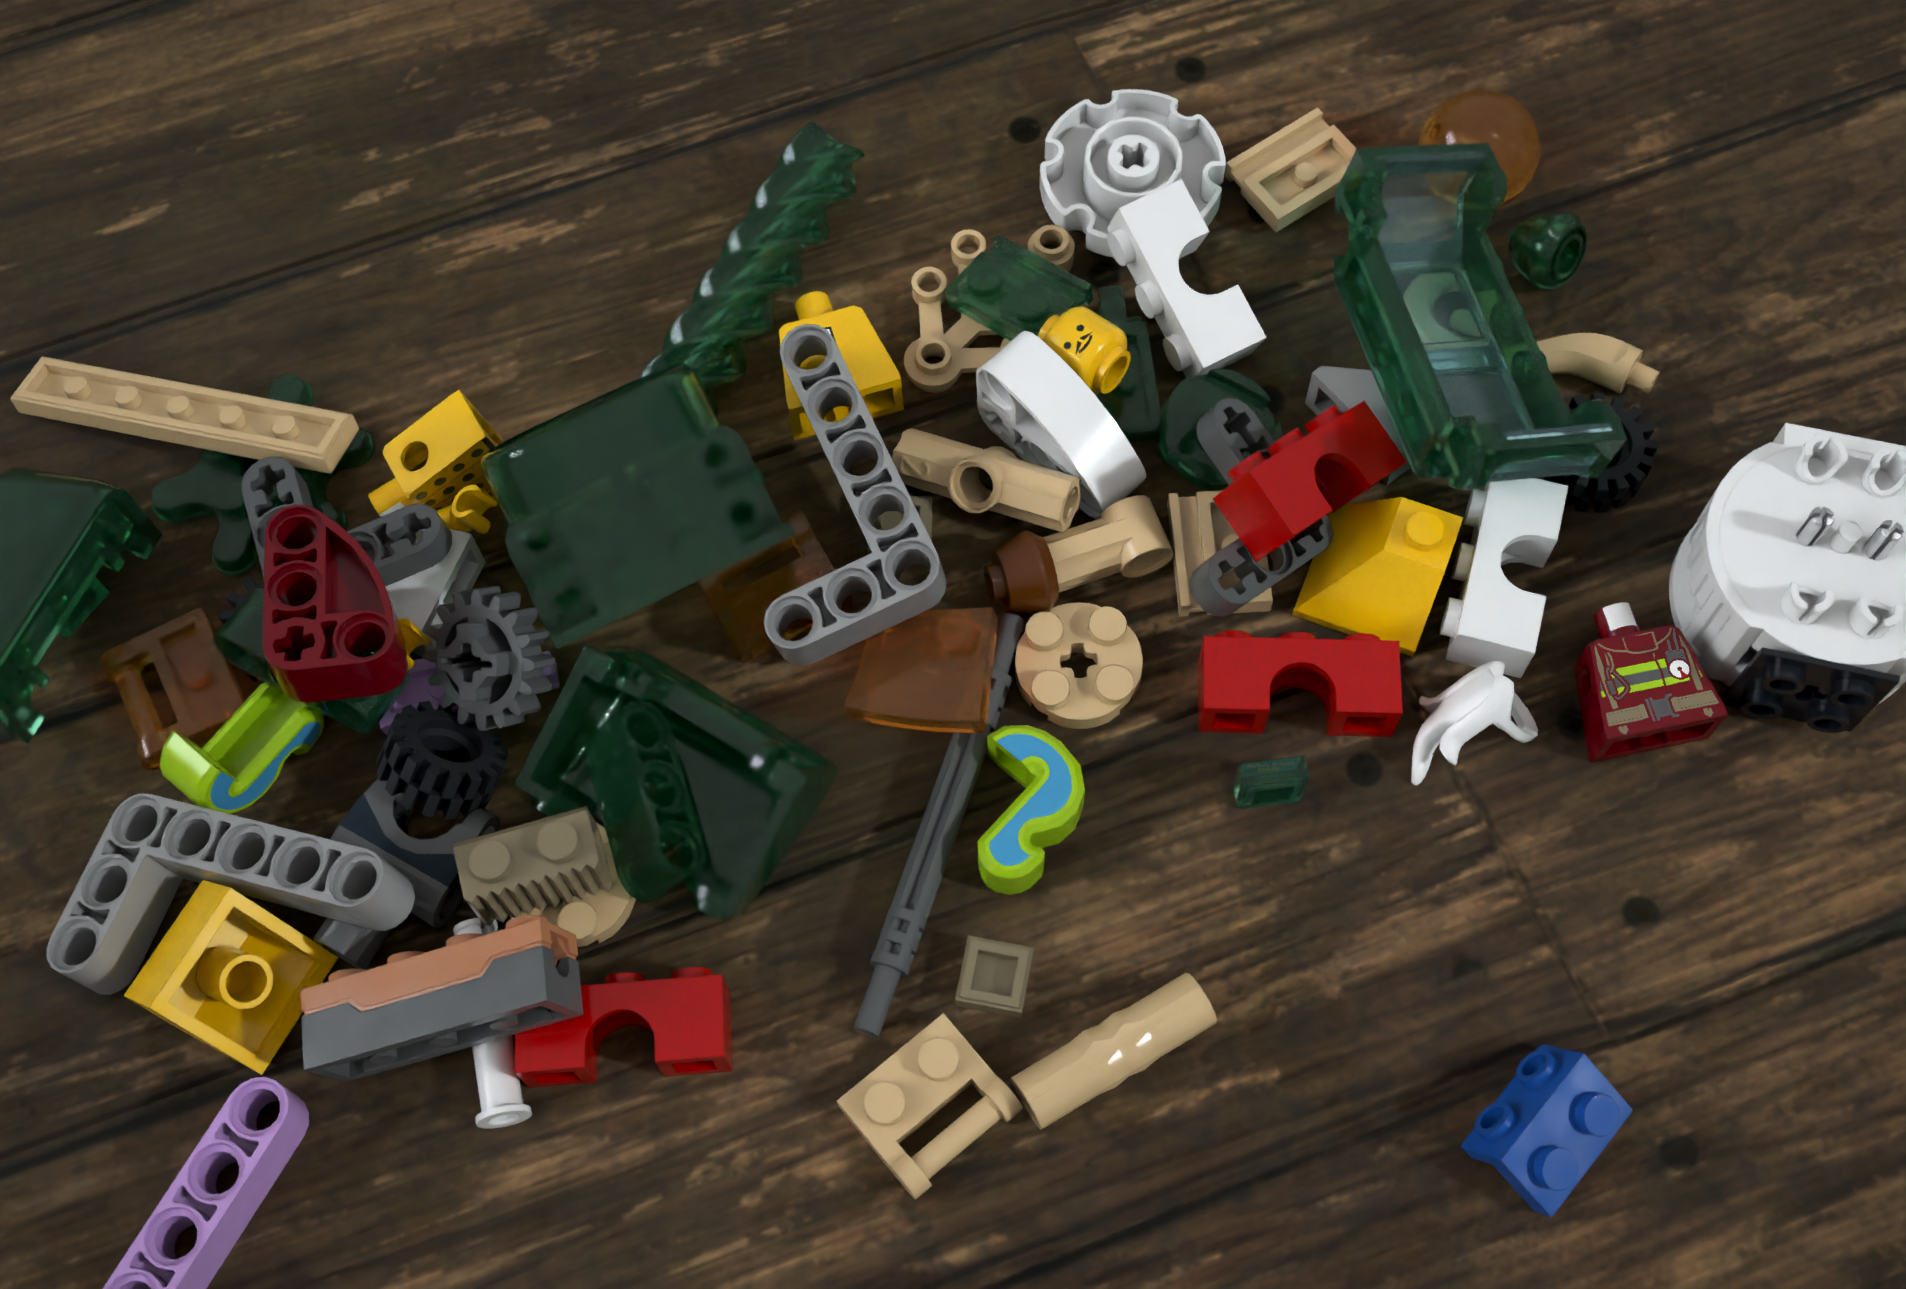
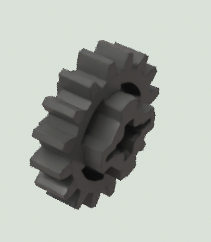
(489, 658)

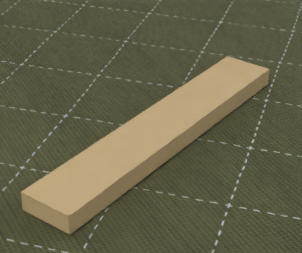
(185, 414)

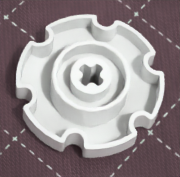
(1123, 152)

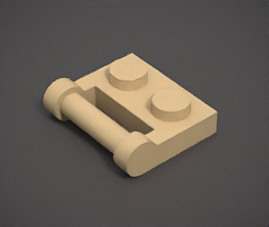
(913, 1089)

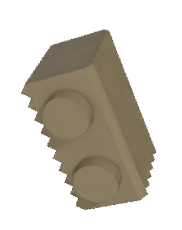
(532, 865)

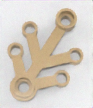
(954, 343)

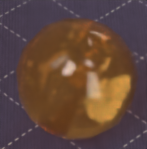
(1490, 119)

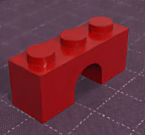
(1307, 477)
(1351, 677)
(683, 1012)

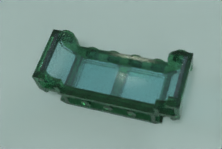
(1447, 327)

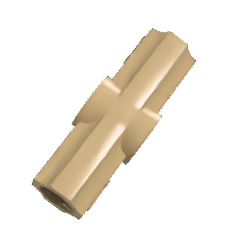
(1018, 490)

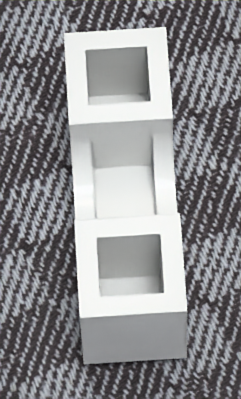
(1198, 328)
(1492, 616)

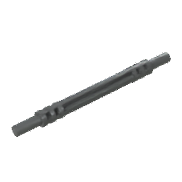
(934, 844)

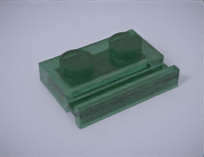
(1015, 290)

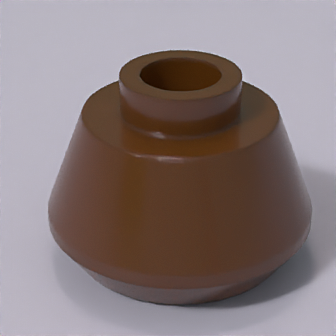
(1023, 575)

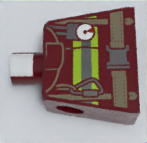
(1642, 688)

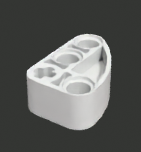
(1056, 421)

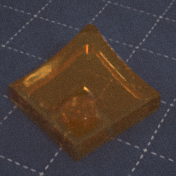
(928, 672)

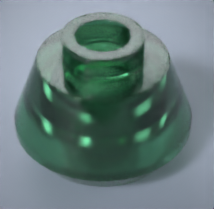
(1548, 248)

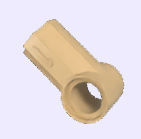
(1122, 540)

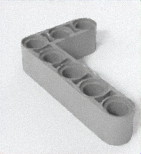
(868, 498)
(162, 841)

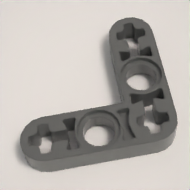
(1226, 452)
(395, 527)

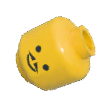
(1089, 347)

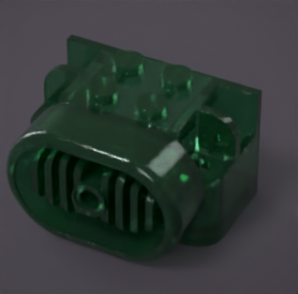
(627, 502)

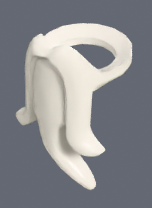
(1467, 709)

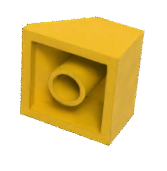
(231, 975)

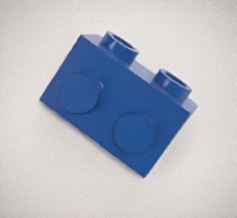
(1548, 1126)

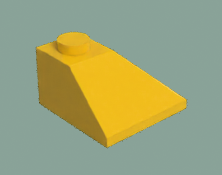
(1380, 570)

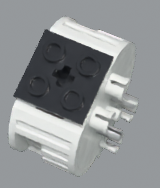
(1801, 579)

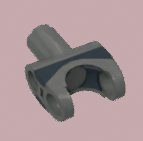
(382, 826)

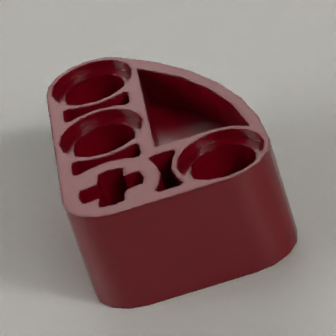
(320, 643)

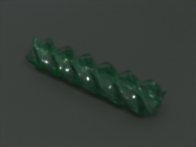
(760, 260)

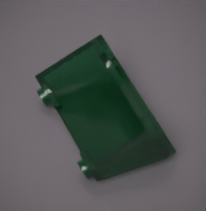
(51, 548)
(742, 774)

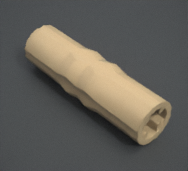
(1114, 1050)

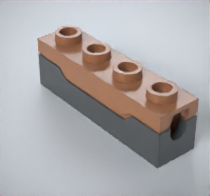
(441, 999)

